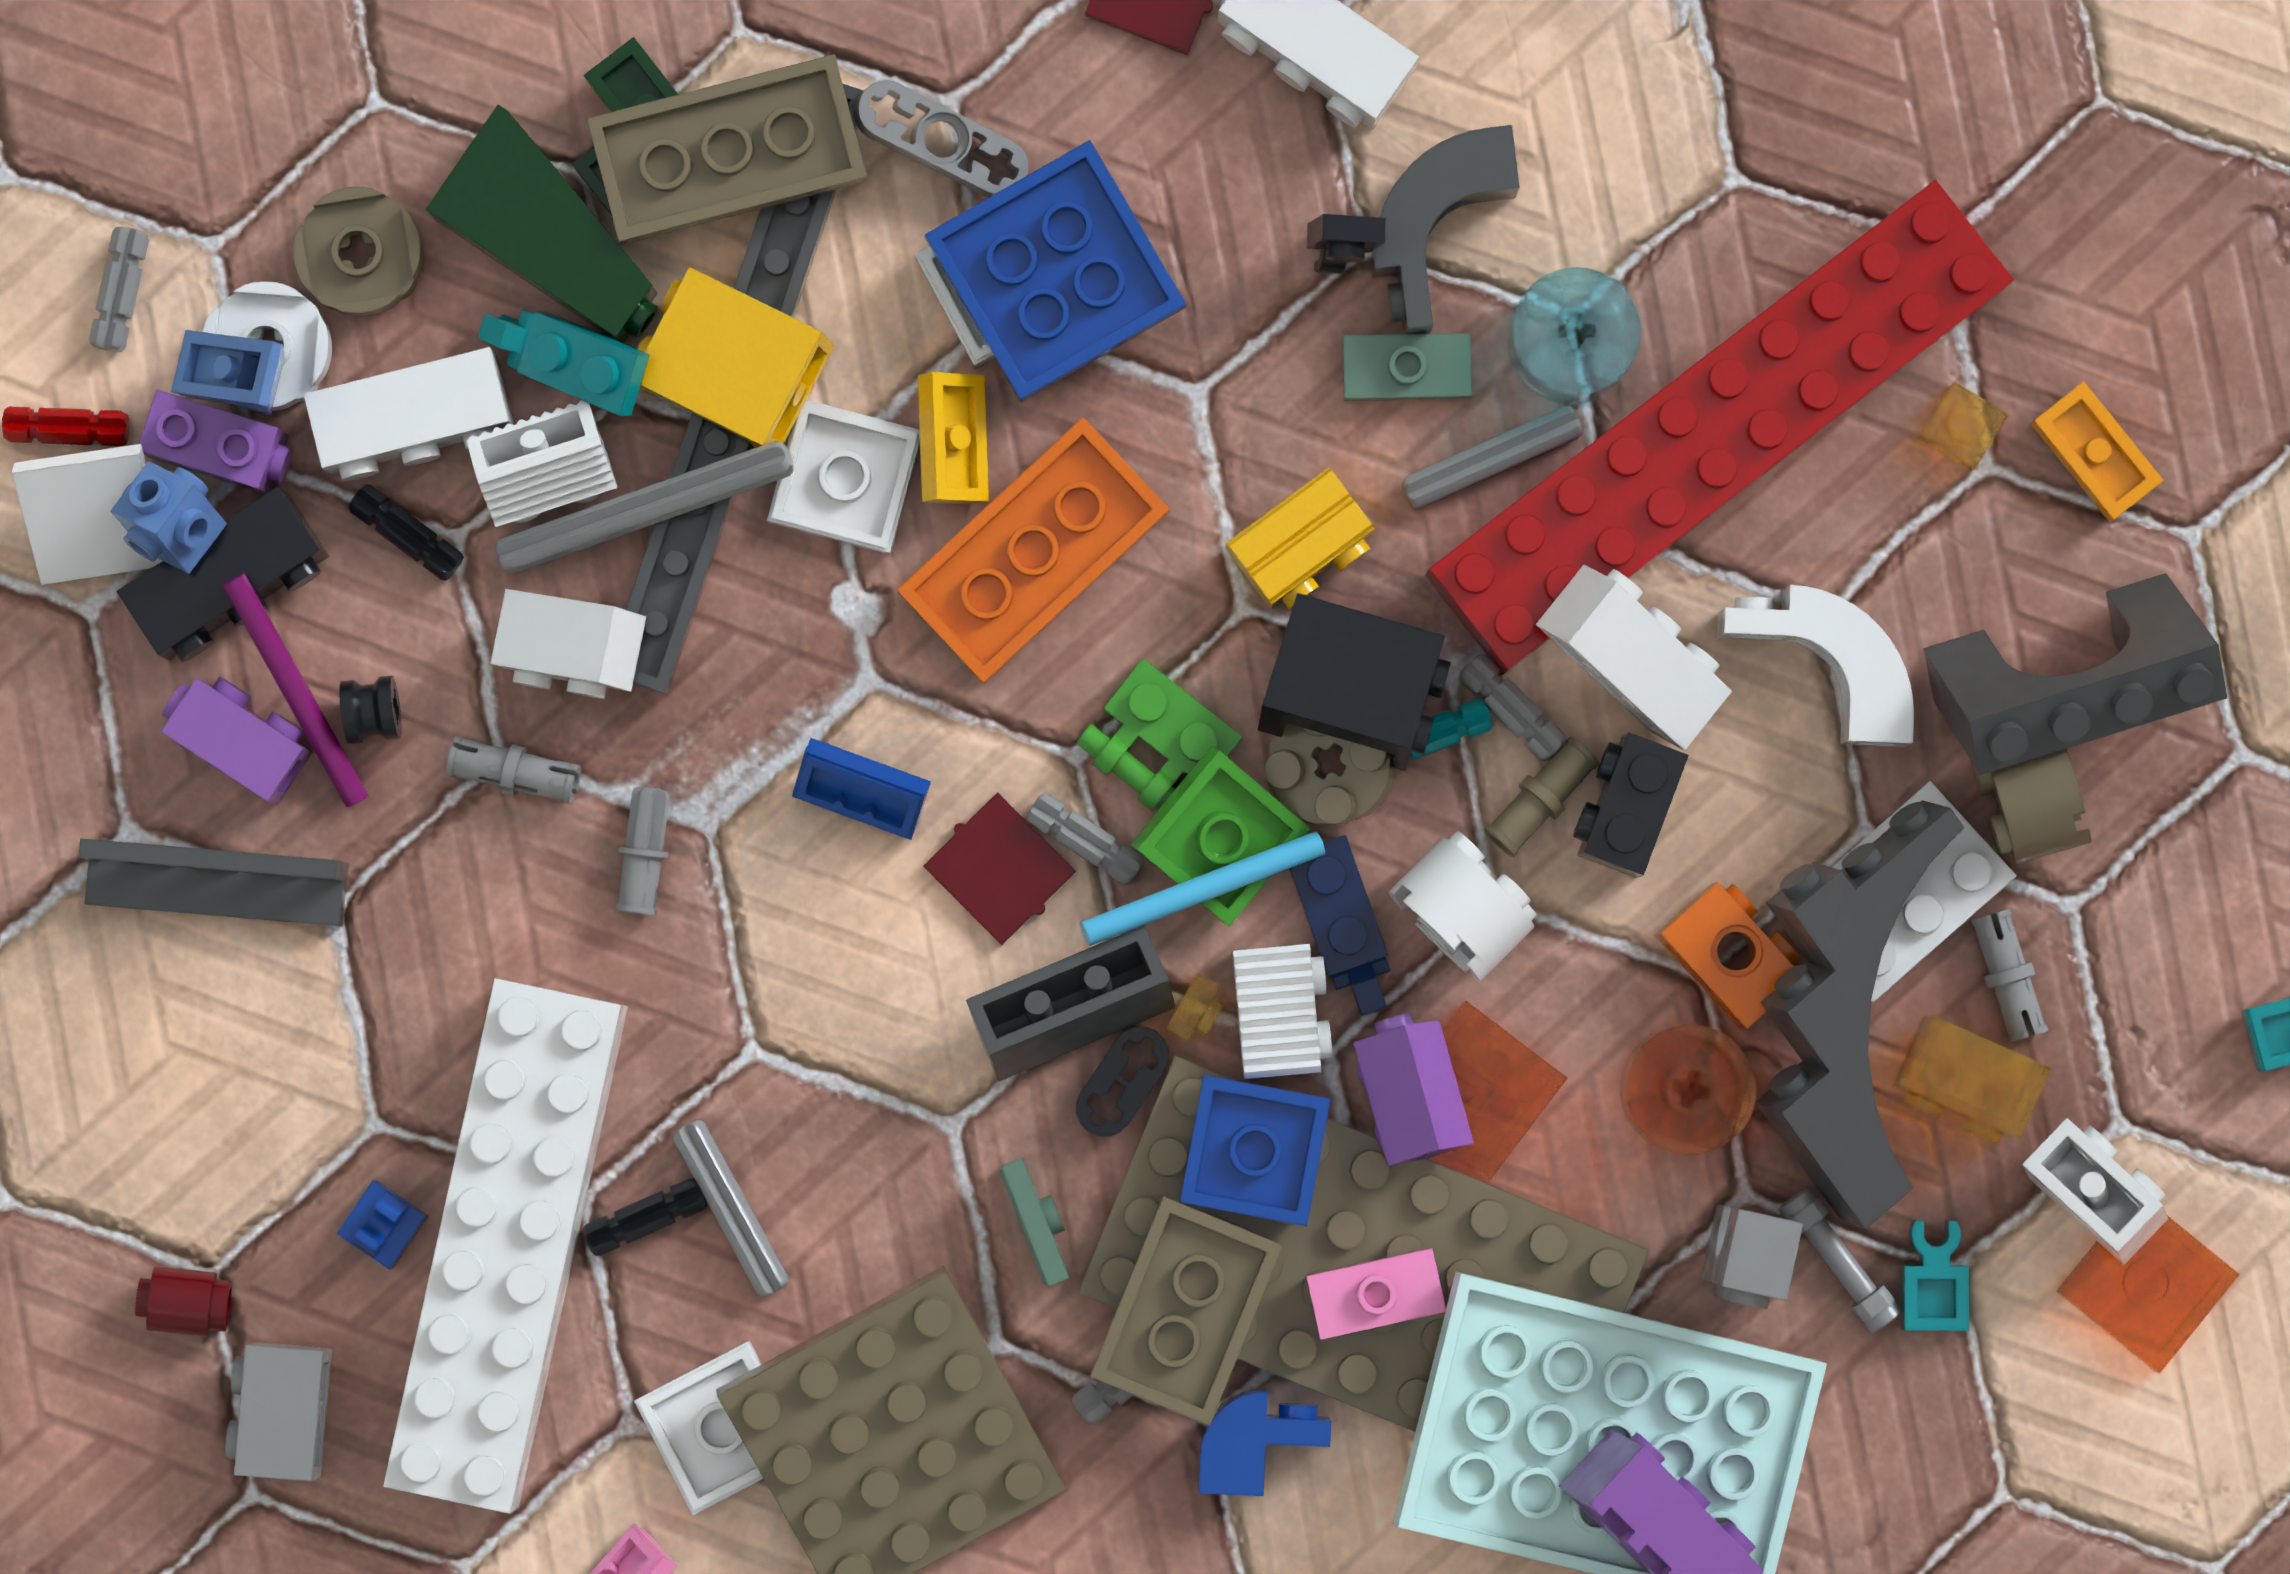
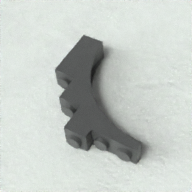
(1823, 1009)

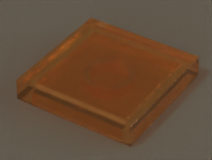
(2153, 1297)

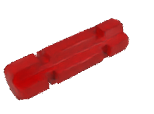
(65, 426)

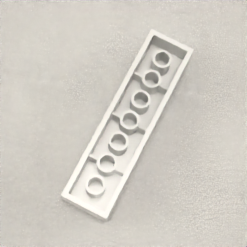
(505, 1246)

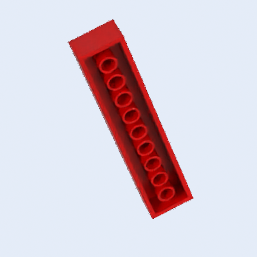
(1723, 421)

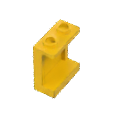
(732, 359)

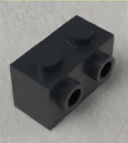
(1631, 805)

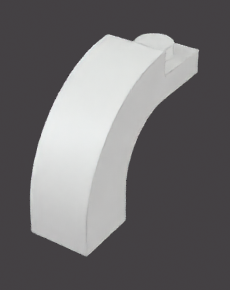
(1857, 650)

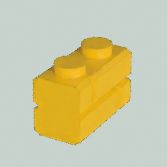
(1301, 539)

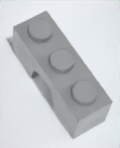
(1751, 1256)

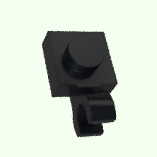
(1343, 240)

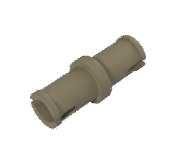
(1541, 797)

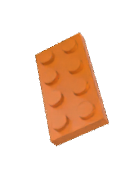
(1033, 550)

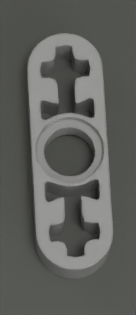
(905, 104)

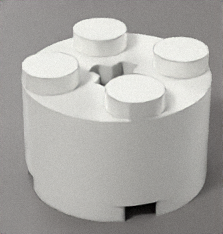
(1464, 907)

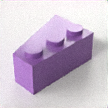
(1652, 1513)

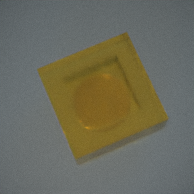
(1963, 426)
(1196, 1009)

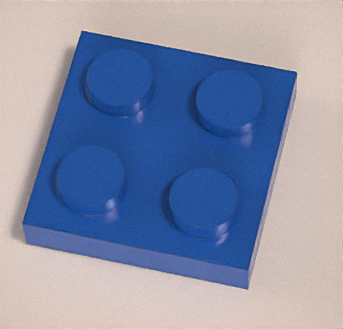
(1255, 1150)

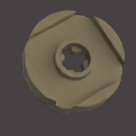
(328, 231)
(1338, 798)

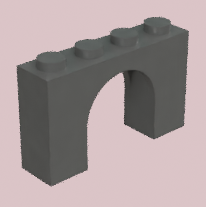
(2011, 716)

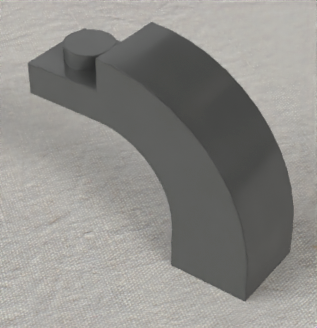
(1446, 177)

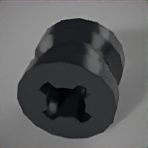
(370, 709)

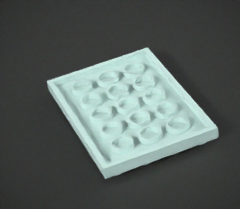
(1541, 1378)

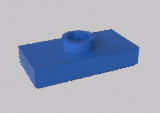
(861, 788)

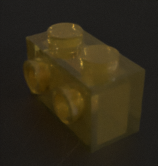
(1971, 1079)

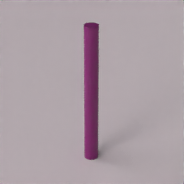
(295, 689)

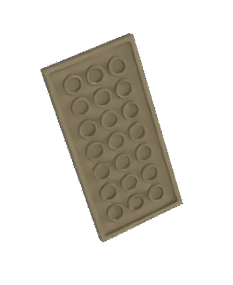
(1355, 1217)

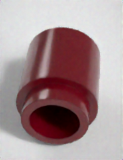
(184, 1301)

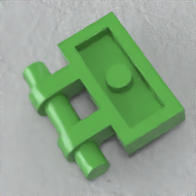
(1164, 719)

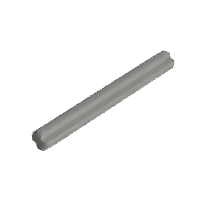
(644, 507)

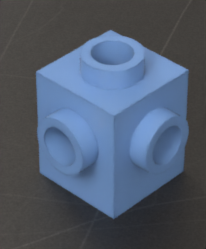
(168, 516)

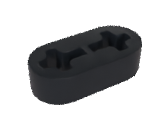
(1109, 1072)

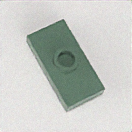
(1406, 367)
(1038, 1221)

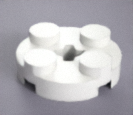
(294, 322)

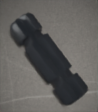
(405, 532)
(644, 1217)

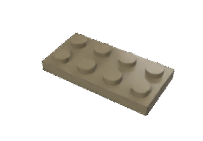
(727, 149)

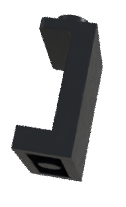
(1355, 678)

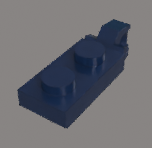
(1343, 923)

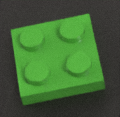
(1213, 822)

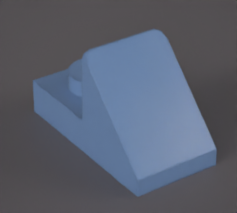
(229, 370)

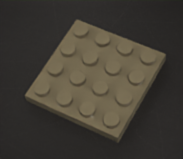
(892, 1435)

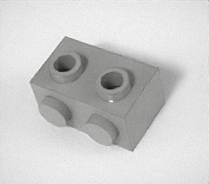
(280, 1411)

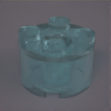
(1599, 309)

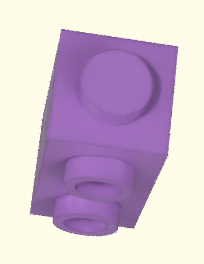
(215, 443)
(234, 739)
(1412, 1090)

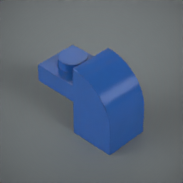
(1237, 1437)

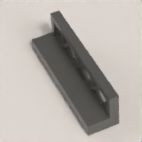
(214, 882)

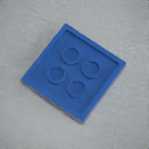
(1055, 271)

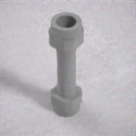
(1872, 1303)

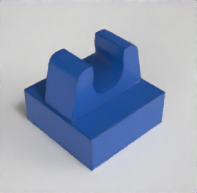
(382, 1224)

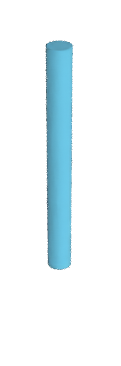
(1202, 888)

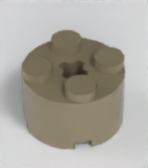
(2035, 807)

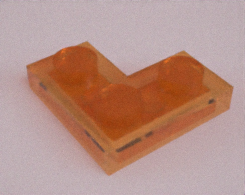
(1509, 1084)

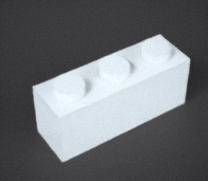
(1325, 49)
(407, 413)
(1635, 654)

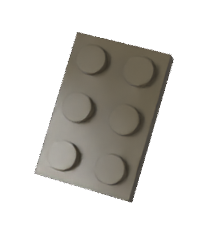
(1186, 1310)

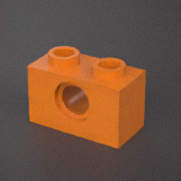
(1694, 942)

